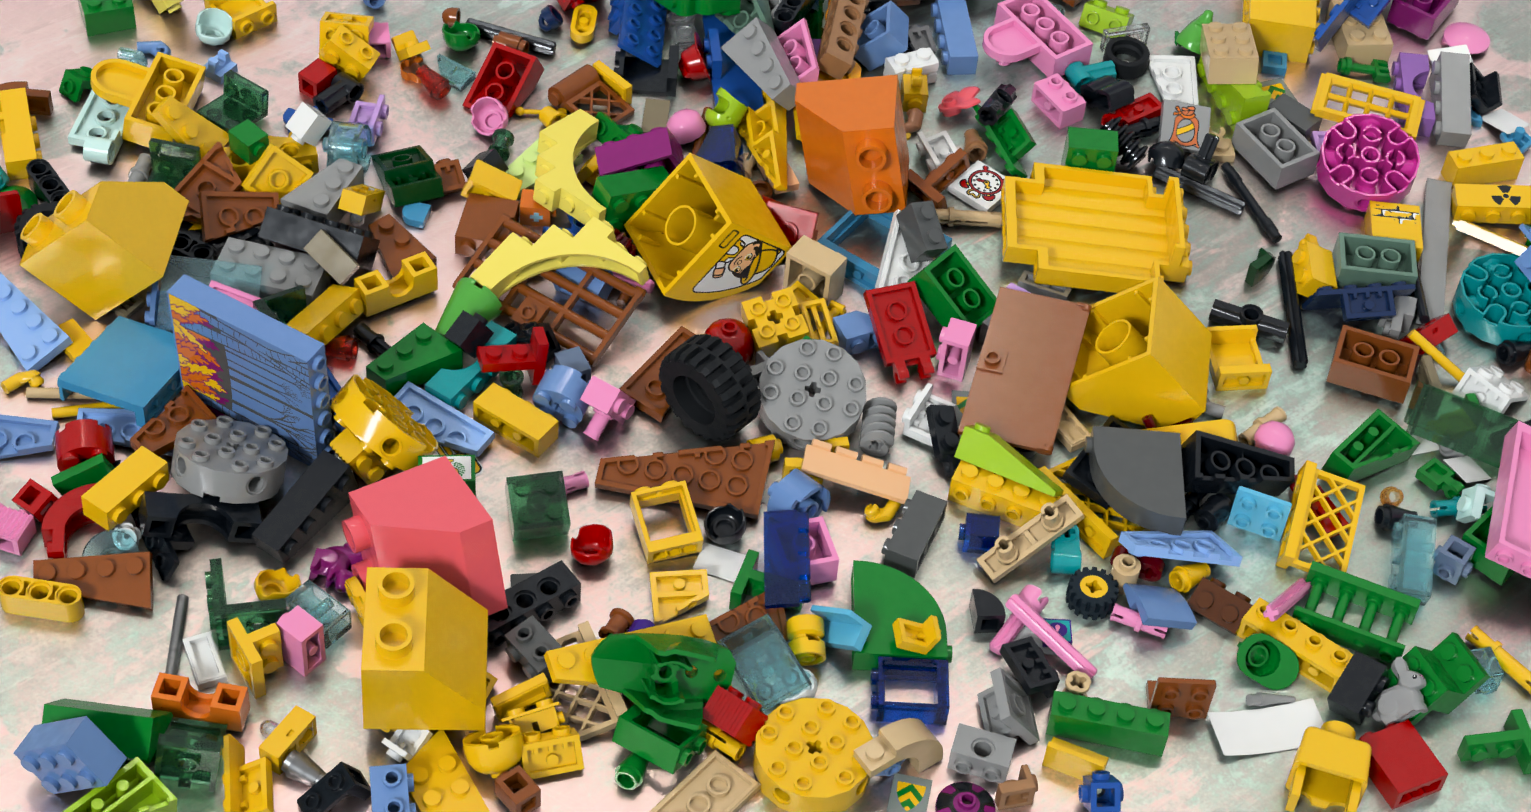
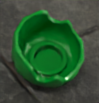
(461, 36)

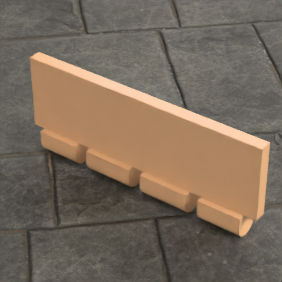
(862, 475)

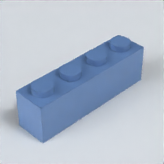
(955, 36)

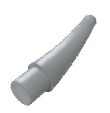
(1263, 699)

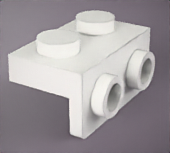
(935, 148)
(916, 419)

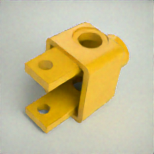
(1329, 768)

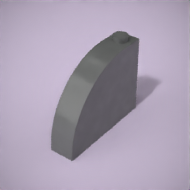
(1140, 475)

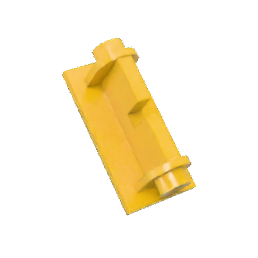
(544, 714)

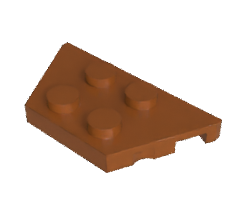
(211, 173)

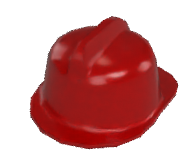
(693, 61)

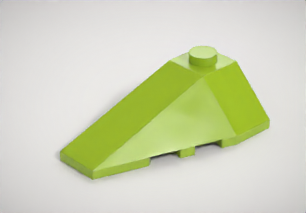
(994, 454)

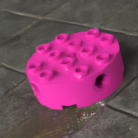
(1367, 161)

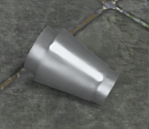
(302, 768)

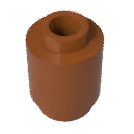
(512, 41)

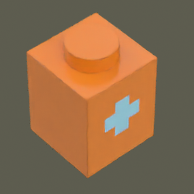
(532, 212)

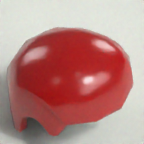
(592, 545)

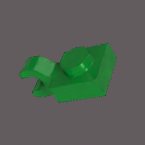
(1439, 476)

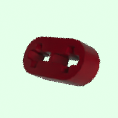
(1151, 567)

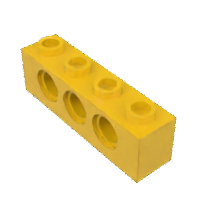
(304, 154)

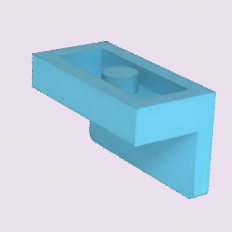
(842, 628)

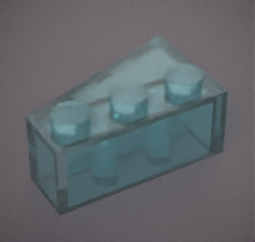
(1413, 556)

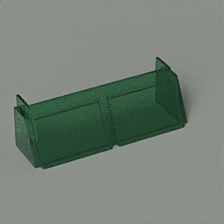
(1457, 423)

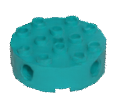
(1494, 299)

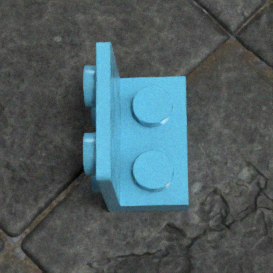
(1259, 513)

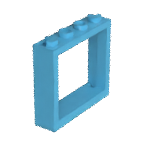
(857, 269)

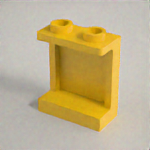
(246, 14)
(1236, 359)

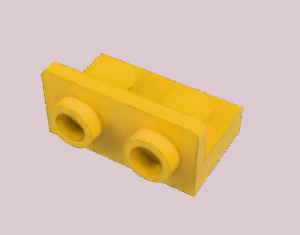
(552, 752)

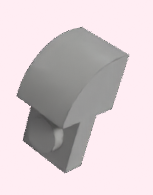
(1405, 311)

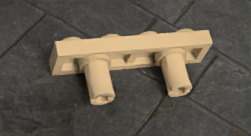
(1030, 538)

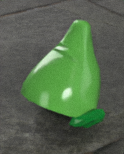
(1191, 34)

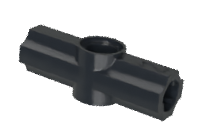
(997, 104)
(1249, 315)

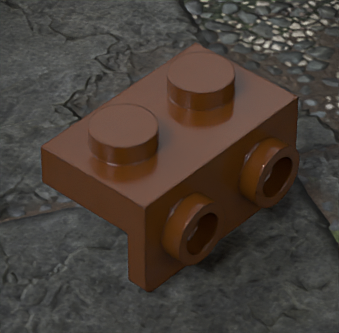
(1219, 605)

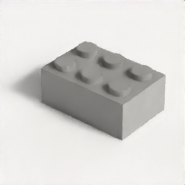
(1275, 148)

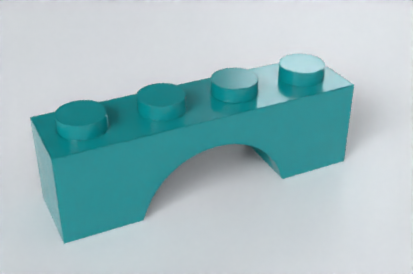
(458, 386)

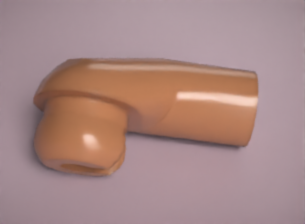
(915, 120)

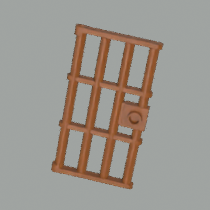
(537, 306)

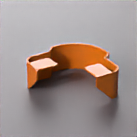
(407, 63)

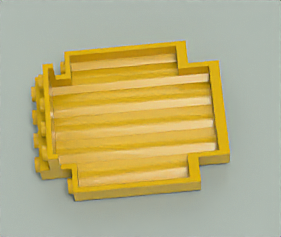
(1094, 228)

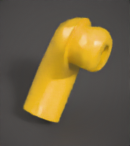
(21, 378)

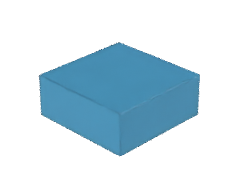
(1274, 63)

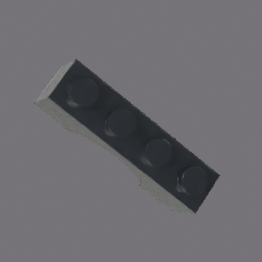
(165, 512)

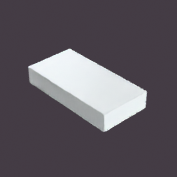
(204, 660)

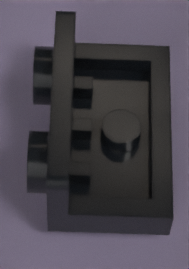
(1484, 90)

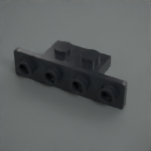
(164, 548)

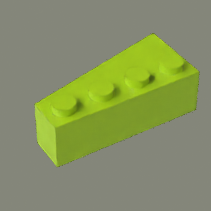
(1236, 100)

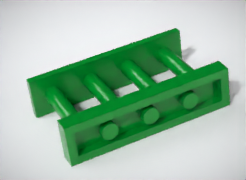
(1364, 594)

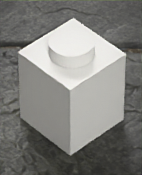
(308, 124)

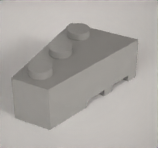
(323, 191)

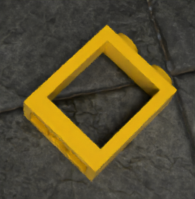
(671, 546)

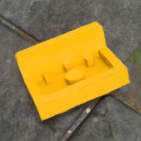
(349, 53)

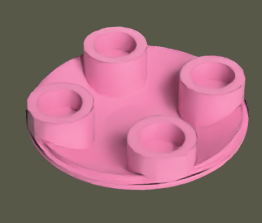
(1467, 34)

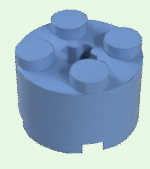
(561, 394)
(799, 493)

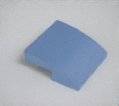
(1160, 606)

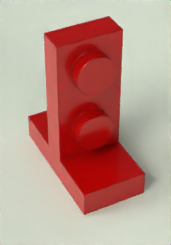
(517, 356)

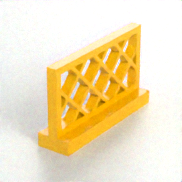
(1297, 522)
(1093, 530)

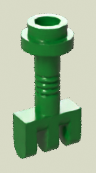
(1378, 69)

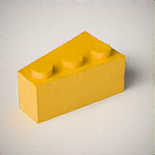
(17, 133)

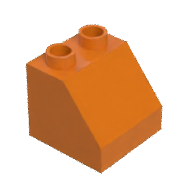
(855, 142)

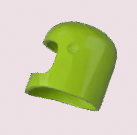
(726, 111)

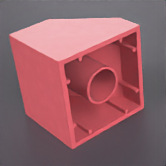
(427, 522)

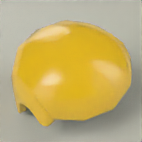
(275, 584)

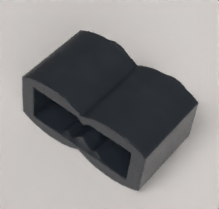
(1107, 93)

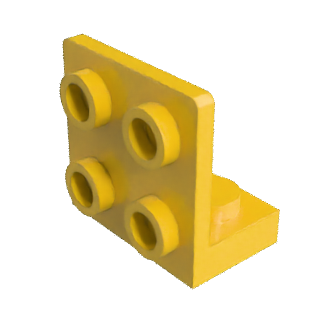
(358, 24)

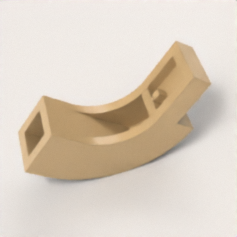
(900, 741)

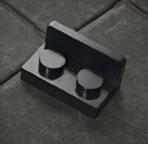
(1030, 666)

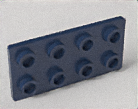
(1360, 303)

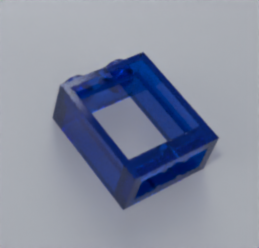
(911, 670)

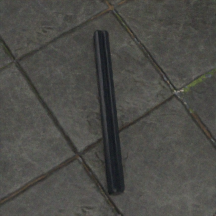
(1292, 310)

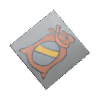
(1184, 124)

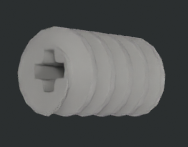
(878, 426)

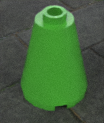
(470, 299)

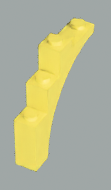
(557, 181)
(556, 249)

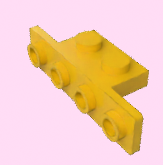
(246, 785)

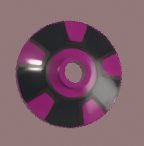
(954, 795)

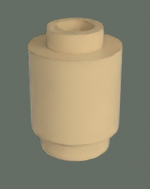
(1125, 570)

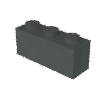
(914, 533)

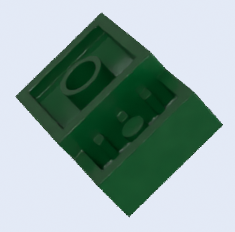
(408, 175)

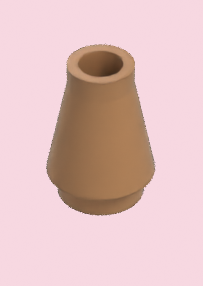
(974, 146)

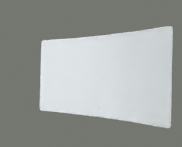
(1265, 728)

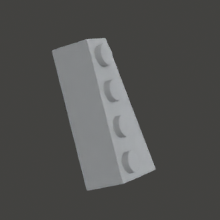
(764, 61)
(1451, 99)

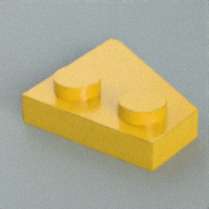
(676, 592)

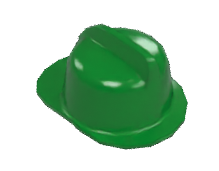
(1267, 661)

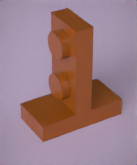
(939, 179)

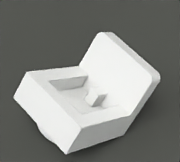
(406, 743)

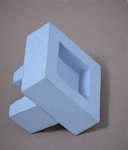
(219, 65)

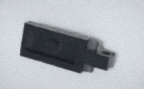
(944, 436)

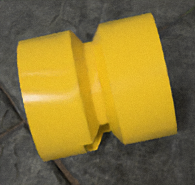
(806, 638)

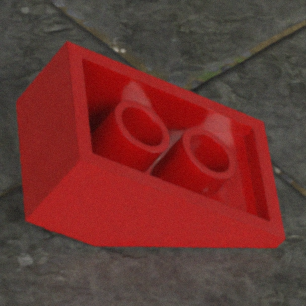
(506, 76)

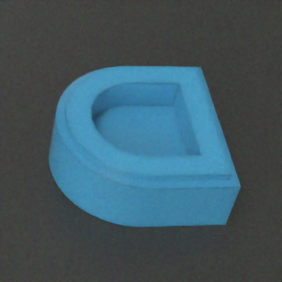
(416, 214)

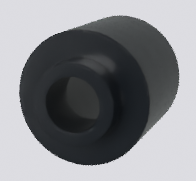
(1213, 512)

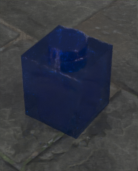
(979, 532)

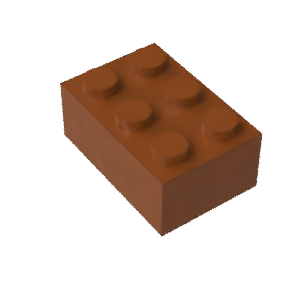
(1373, 364)

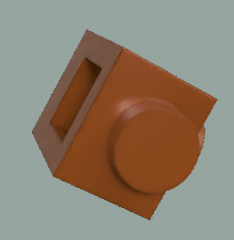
(517, 790)

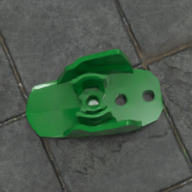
(653, 673)

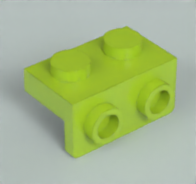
(1099, 16)

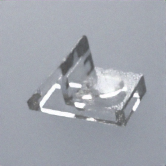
(681, 30)

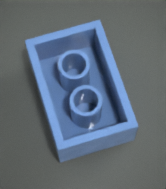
(70, 755)

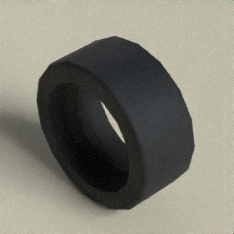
(1128, 46)

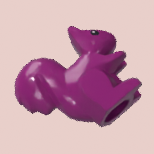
(334, 564)

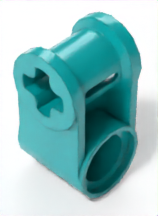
(1066, 553)

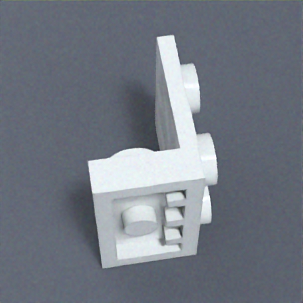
(1490, 387)

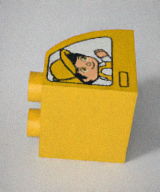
(714, 231)

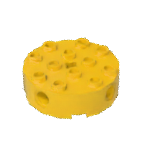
(382, 423)
(808, 757)

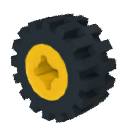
(1098, 601)

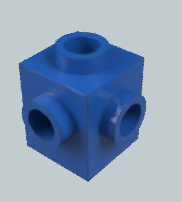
(1110, 797)

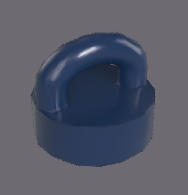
(551, 16)

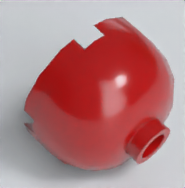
(734, 333)

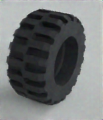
(710, 387)

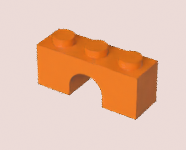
(226, 706)

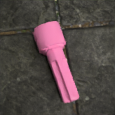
(1013, 625)

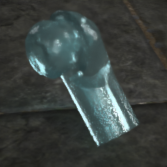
(132, 55)

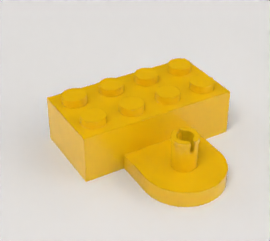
(144, 89)

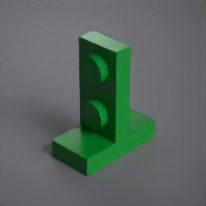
(749, 582)
(1502, 744)

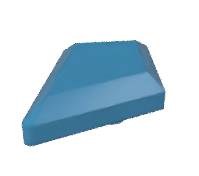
(1520, 137)

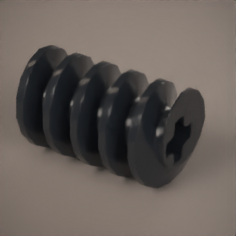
(1127, 147)

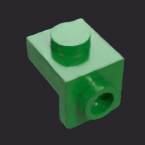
(74, 83)

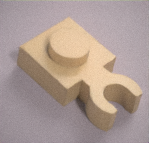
(1224, 151)

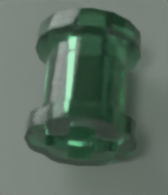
(500, 144)
(512, 380)

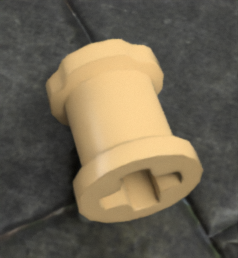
(1077, 683)

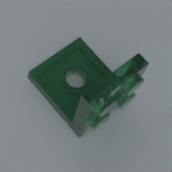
(248, 613)
(190, 752)

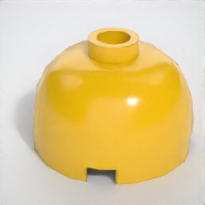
(494, 750)

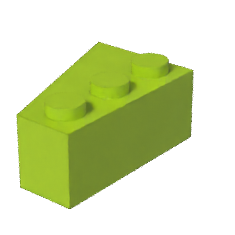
(130, 790)

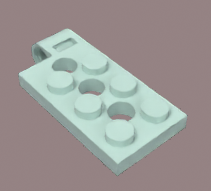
(91, 124)

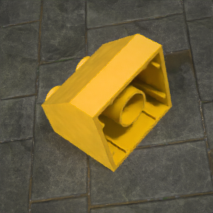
(104, 242)
(1143, 358)
(422, 653)

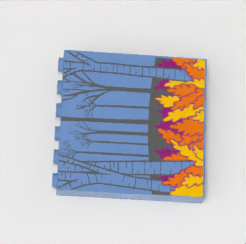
(252, 367)

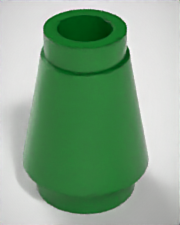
(631, 772)

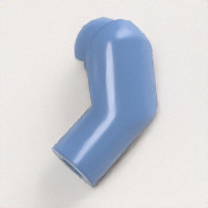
(153, 47)

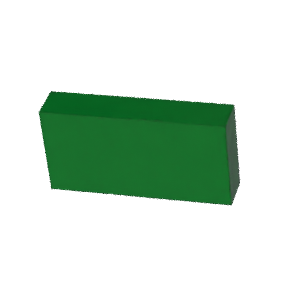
(82, 474)

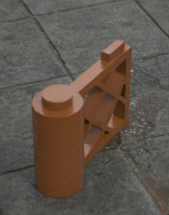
(580, 86)

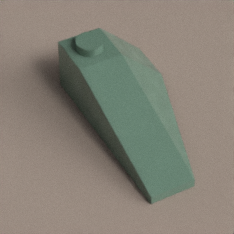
(748, 11)

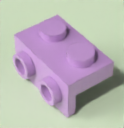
(372, 115)

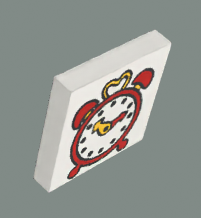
(979, 187)

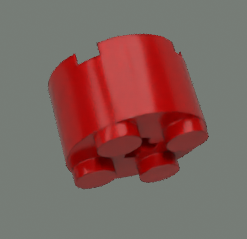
(82, 441)

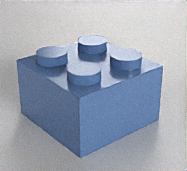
(882, 35)

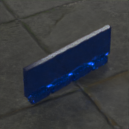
(786, 558)

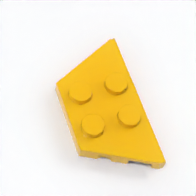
(442, 779)

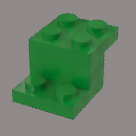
(1450, 674)

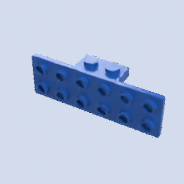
(1361, 10)
(639, 28)
(723, 69)

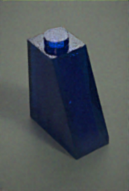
(724, 148)

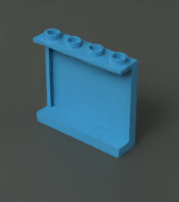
(127, 368)

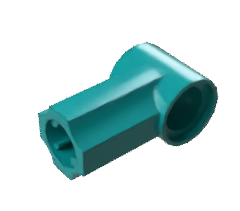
(1079, 74)

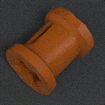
(619, 622)

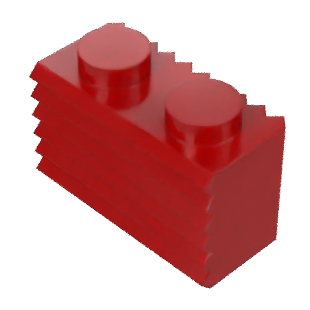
(733, 715)

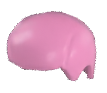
(488, 115)
(686, 125)
(1275, 437)

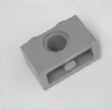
(971, 743)

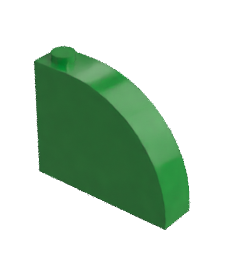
(881, 597)

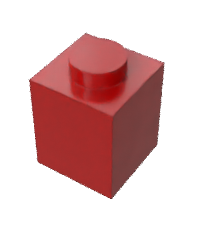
(316, 77)

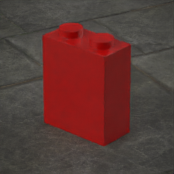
(1403, 764)

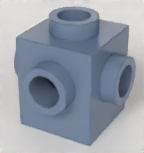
(1453, 560)

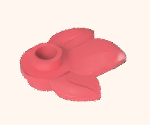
(956, 101)

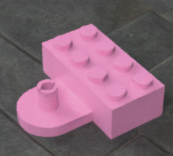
(1038, 33)

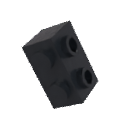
(1358, 688)

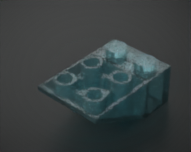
(765, 663)

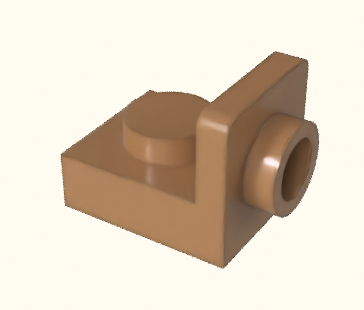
(1017, 792)

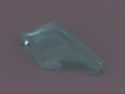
(458, 75)

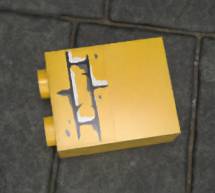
(1394, 221)

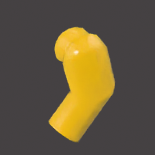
(877, 515)

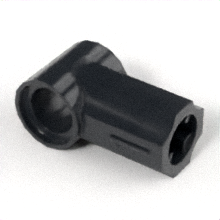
(342, 89)

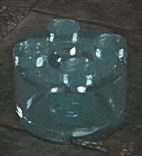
(348, 142)

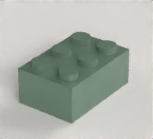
(1373, 259)

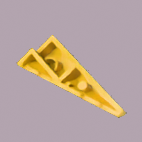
(767, 140)

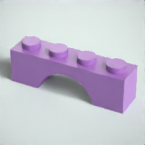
(1411, 75)

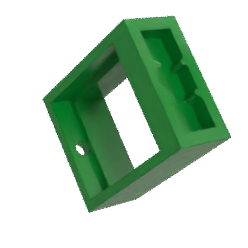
(634, 736)

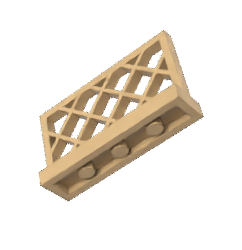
(612, 700)

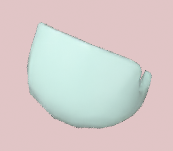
(213, 26)

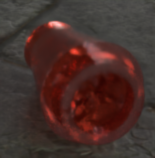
(434, 83)
(342, 348)

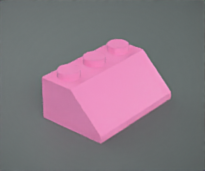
(800, 51)

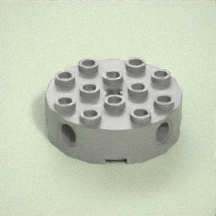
(816, 369)
(229, 460)

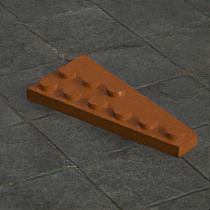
(711, 474)

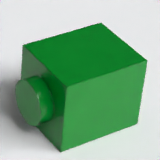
(248, 141)

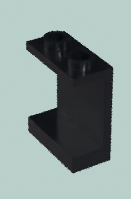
(647, 78)

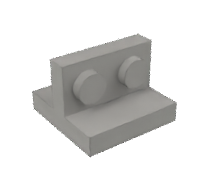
(1008, 708)

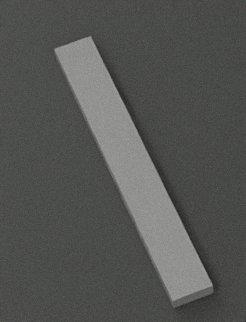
(1435, 245)

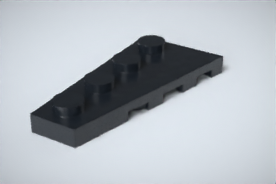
(1079, 473)

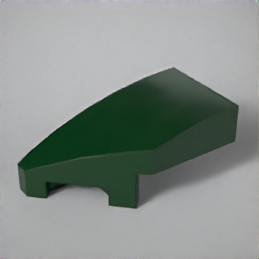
(1260, 267)

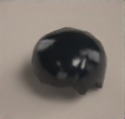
(1167, 154)
(725, 524)

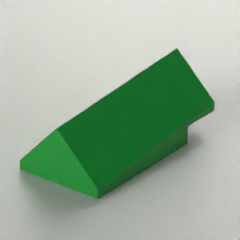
(128, 728)

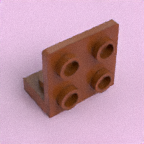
(1181, 696)

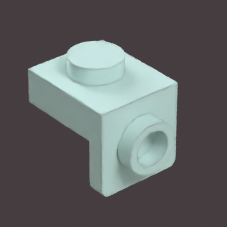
(1472, 501)

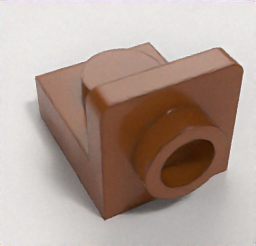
(451, 175)

